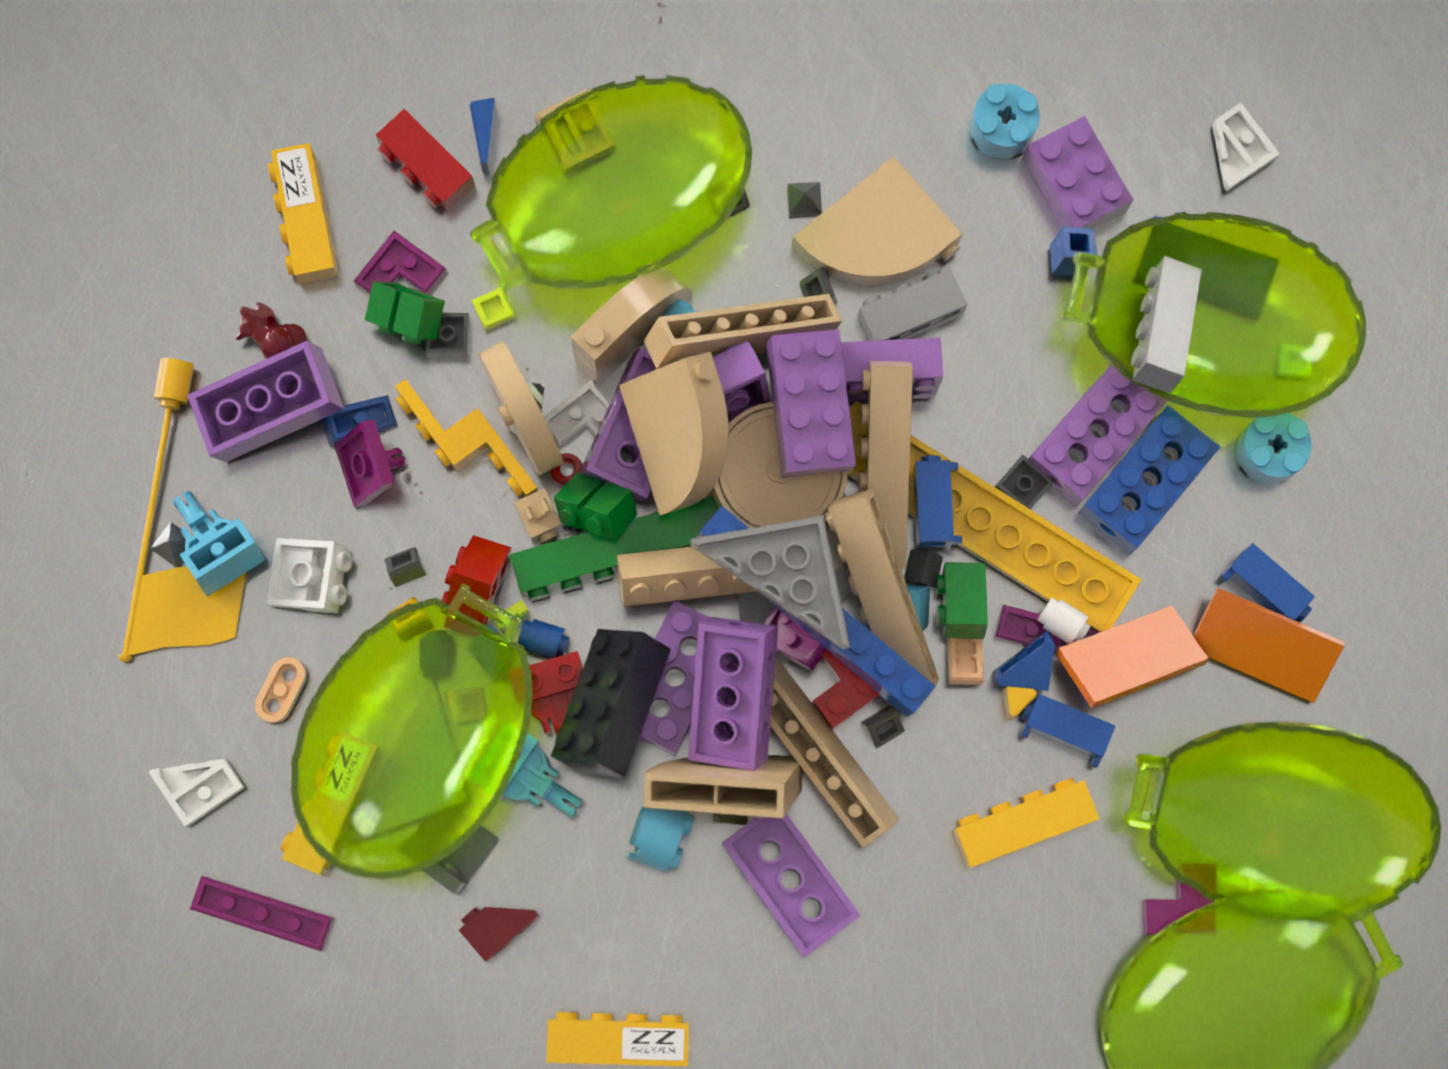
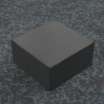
(452, 337)
(1024, 483)

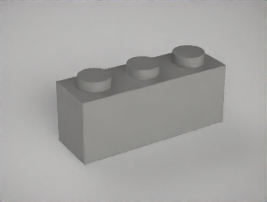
(912, 307)

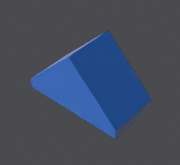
(1030, 666)

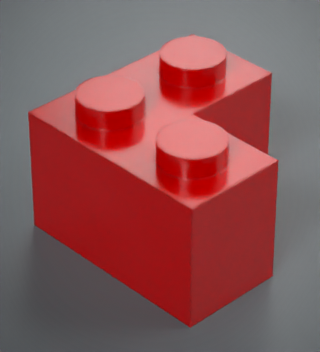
(480, 567)
(846, 696)

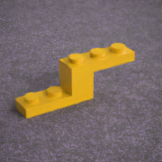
(465, 440)

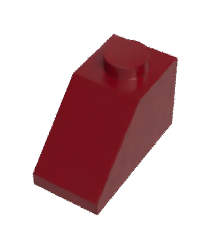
(495, 928)

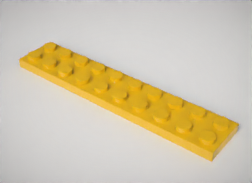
(1022, 541)

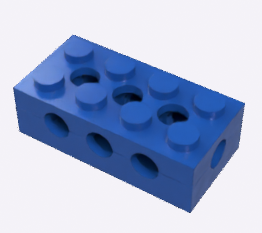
(1171, 479)

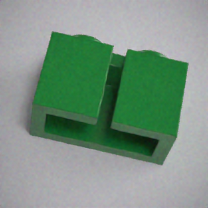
(404, 311)
(601, 514)
(963, 600)

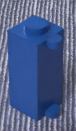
(934, 502)
(1269, 584)
(1067, 727)

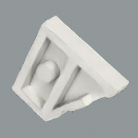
(1241, 146)
(197, 788)

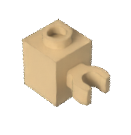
(539, 517)

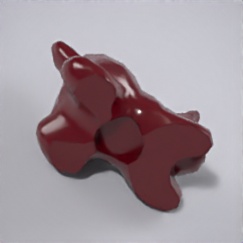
(265, 330)

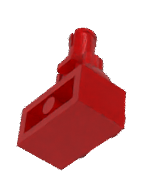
(553, 688)

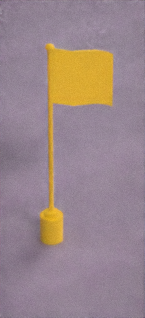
(169, 604)

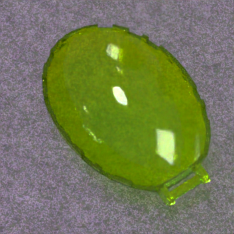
(616, 184)
(1269, 317)
(412, 738)
(1288, 812)
(1249, 986)

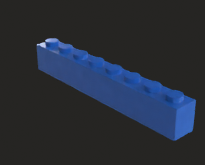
(867, 654)

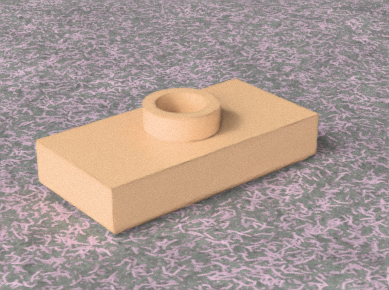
(965, 661)

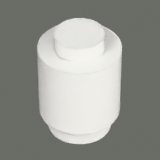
(1064, 621)

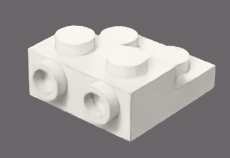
(308, 575)

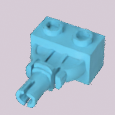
(217, 549)
(530, 778)

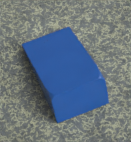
(484, 119)
(341, 423)

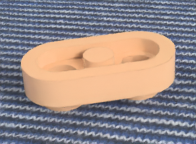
(278, 689)

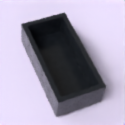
(611, 702)

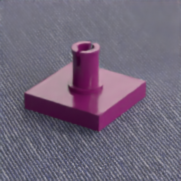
(366, 463)

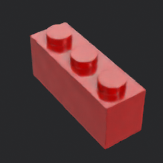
(424, 161)

